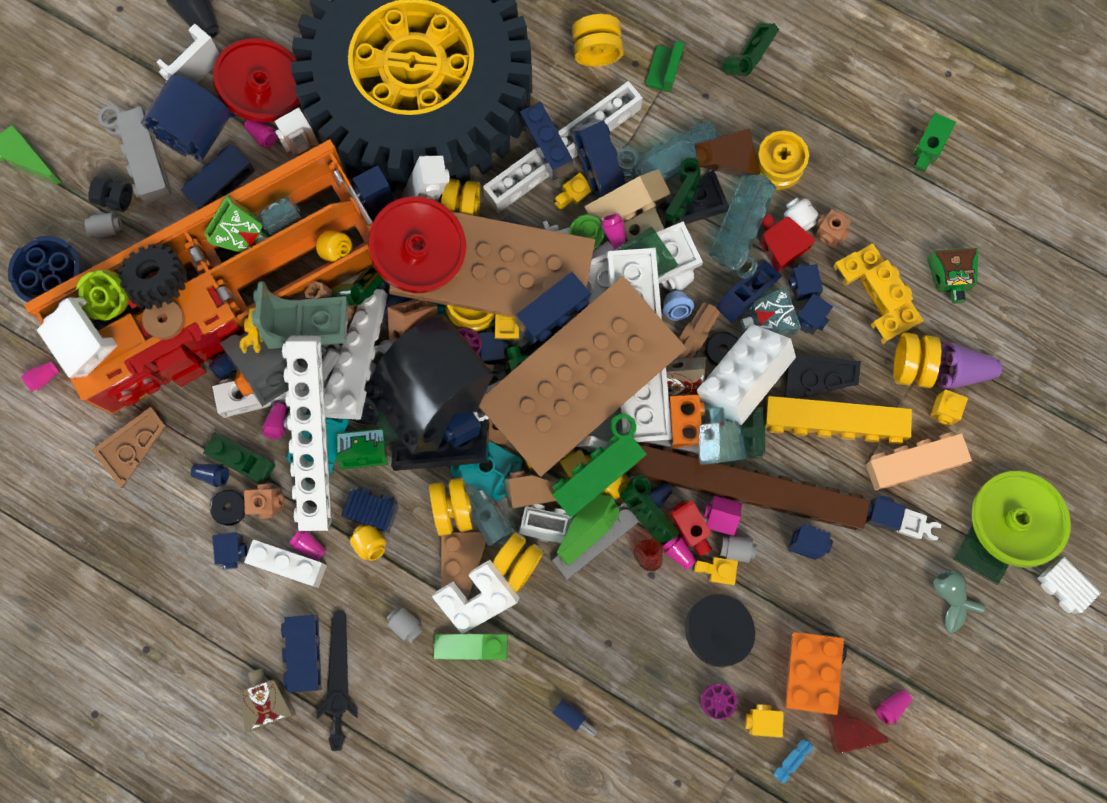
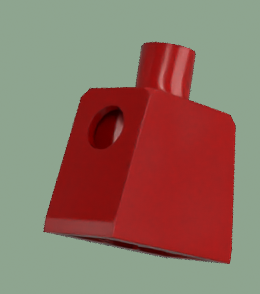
(784, 241)
(684, 517)

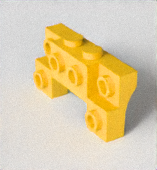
(885, 289)

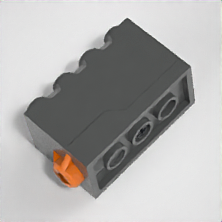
(262, 371)

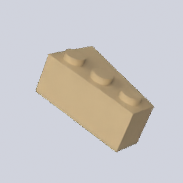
(631, 197)

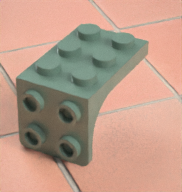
(283, 318)

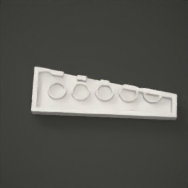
(345, 389)

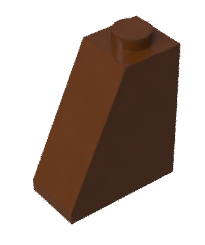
(729, 154)

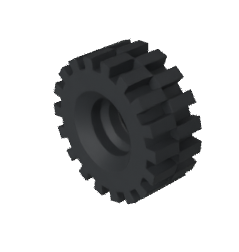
(161, 286)

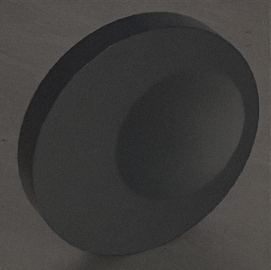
(720, 630)

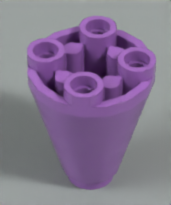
(965, 367)

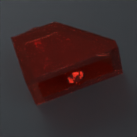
(852, 734)

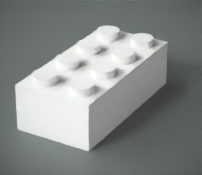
(747, 373)

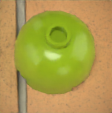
(103, 294)

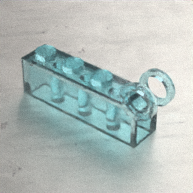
(667, 155)
(742, 224)

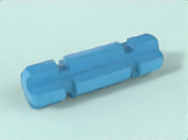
(793, 761)

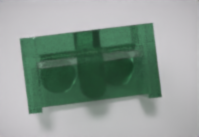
(754, 434)

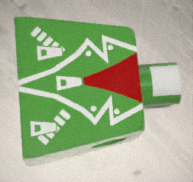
(234, 227)

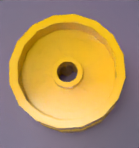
(597, 40)
(782, 158)
(466, 203)
(469, 319)
(917, 360)
(455, 506)
(517, 564)

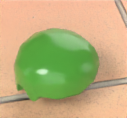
(589, 227)

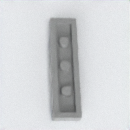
(625, 521)

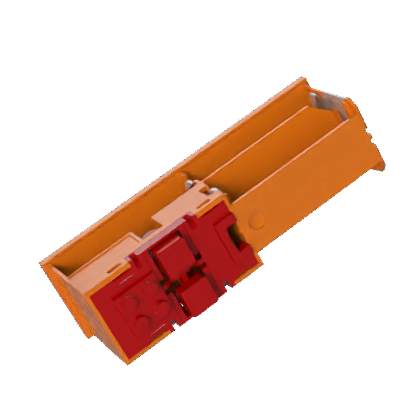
(212, 299)

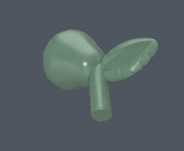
(952, 588)

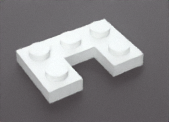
(495, 598)

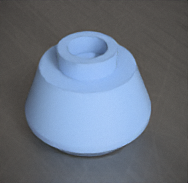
(677, 305)

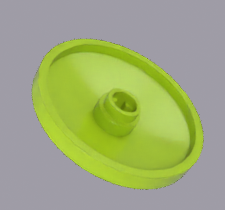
(1021, 519)

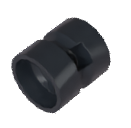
(105, 193)

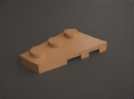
(130, 445)
(459, 556)

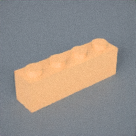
(917, 462)

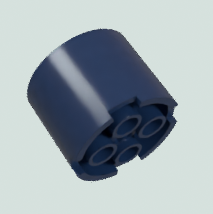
(186, 117)
(44, 266)

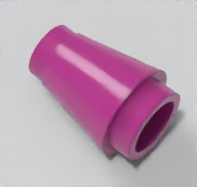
(261, 133)
(614, 229)
(39, 376)
(273, 425)
(307, 545)
(679, 552)
(893, 707)

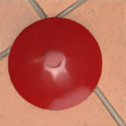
(256, 80)
(417, 244)

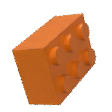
(814, 673)

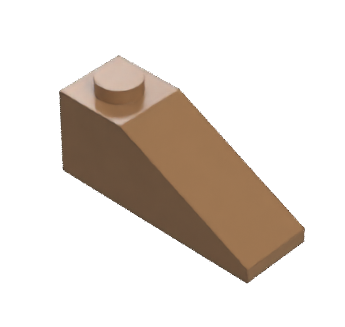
(527, 490)

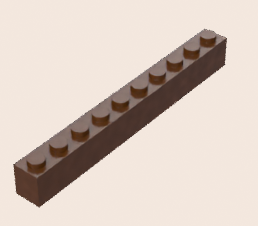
(752, 487)

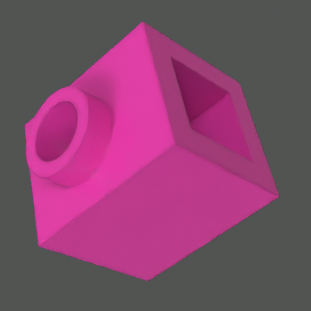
(723, 515)

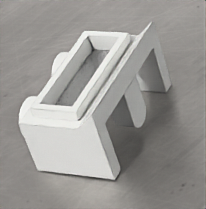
(295, 132)
(545, 524)

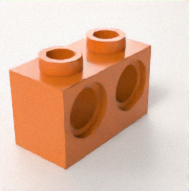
(681, 421)

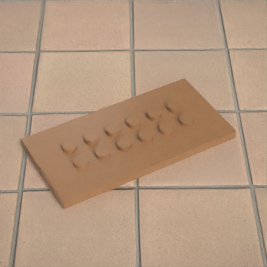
(509, 266)
(581, 376)

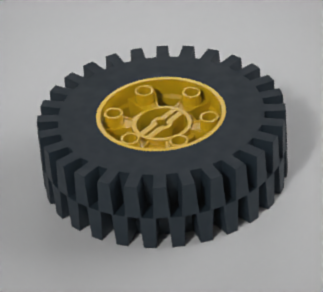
(406, 48)

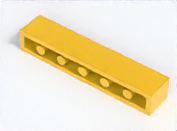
(838, 419)

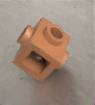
(833, 228)
(263, 500)

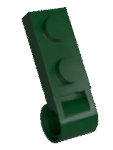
(752, 51)
(686, 193)
(361, 288)
(239, 459)
(635, 495)

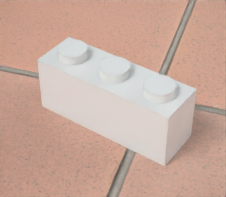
(285, 563)

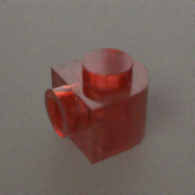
(649, 554)

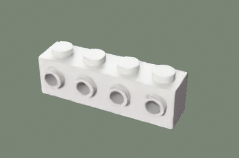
(427, 178)

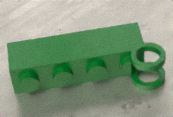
(600, 471)

